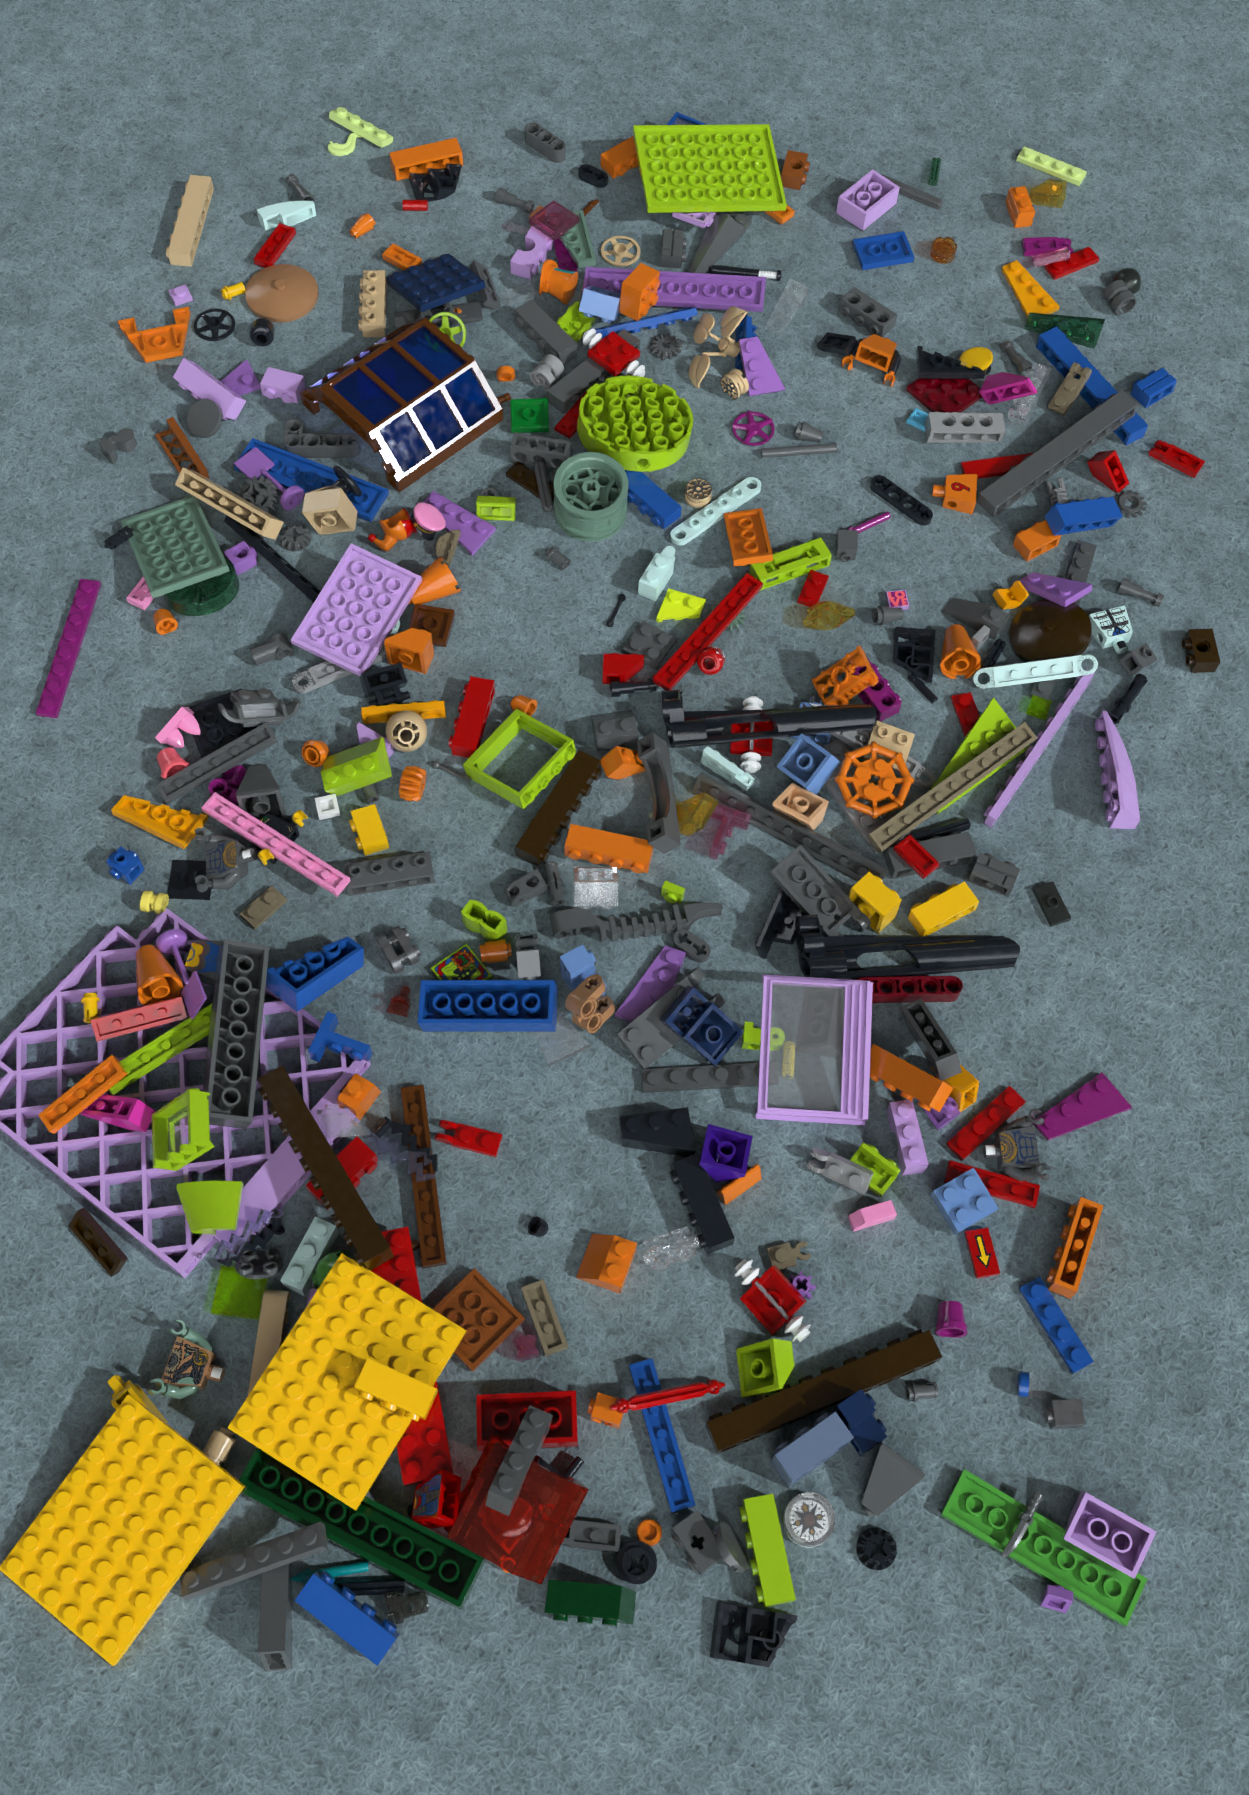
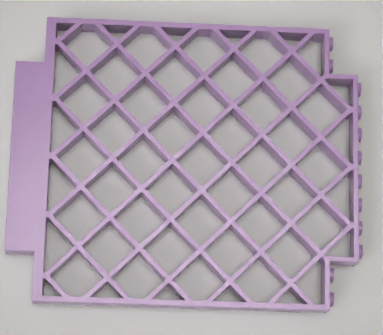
(267, 1189)

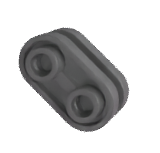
(409, 953)

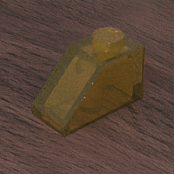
(1049, 193)
(694, 813)

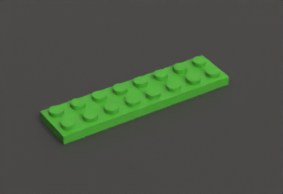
(993, 1519)

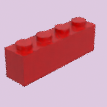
(472, 717)

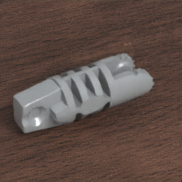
(1057, 495)

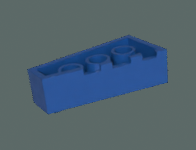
(315, 973)

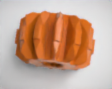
(412, 783)

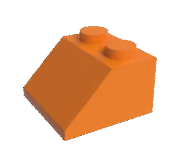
(410, 648)
(607, 1261)

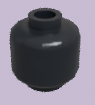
(262, 332)

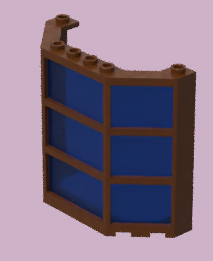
(410, 399)

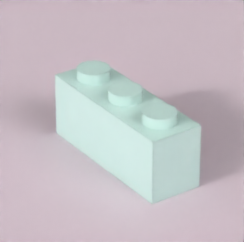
(312, 1248)

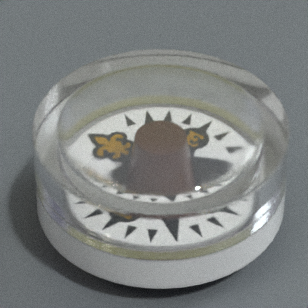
(809, 1519)

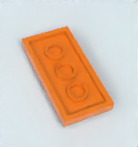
(748, 537)

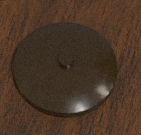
(1050, 631)

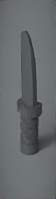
(1025, 1520)

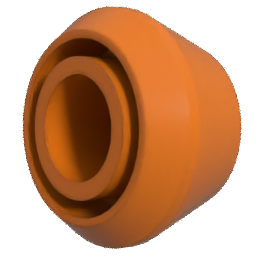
(315, 752)

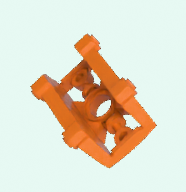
(851, 684)

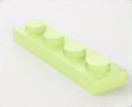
(361, 127)
(1051, 166)

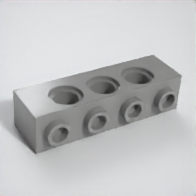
(964, 427)

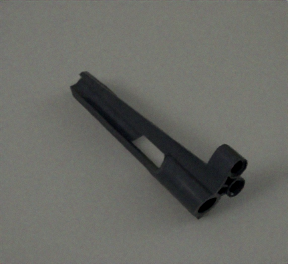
(706, 727)
(933, 955)

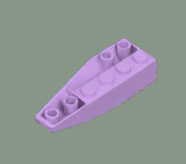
(1117, 777)

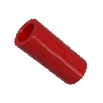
(415, 205)

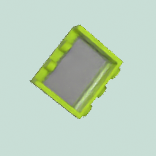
(181, 1130)

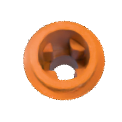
(362, 225)

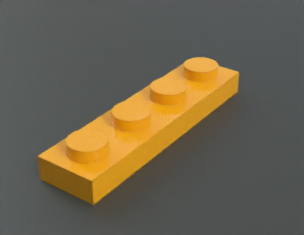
(382, 714)

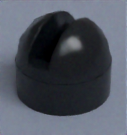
(538, 1227)

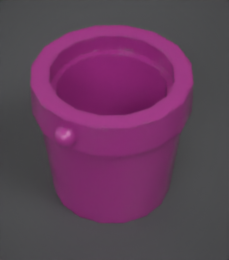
(950, 1320)

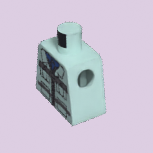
(1112, 628)

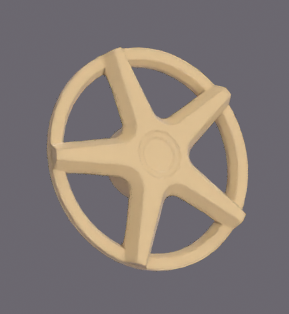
(620, 250)

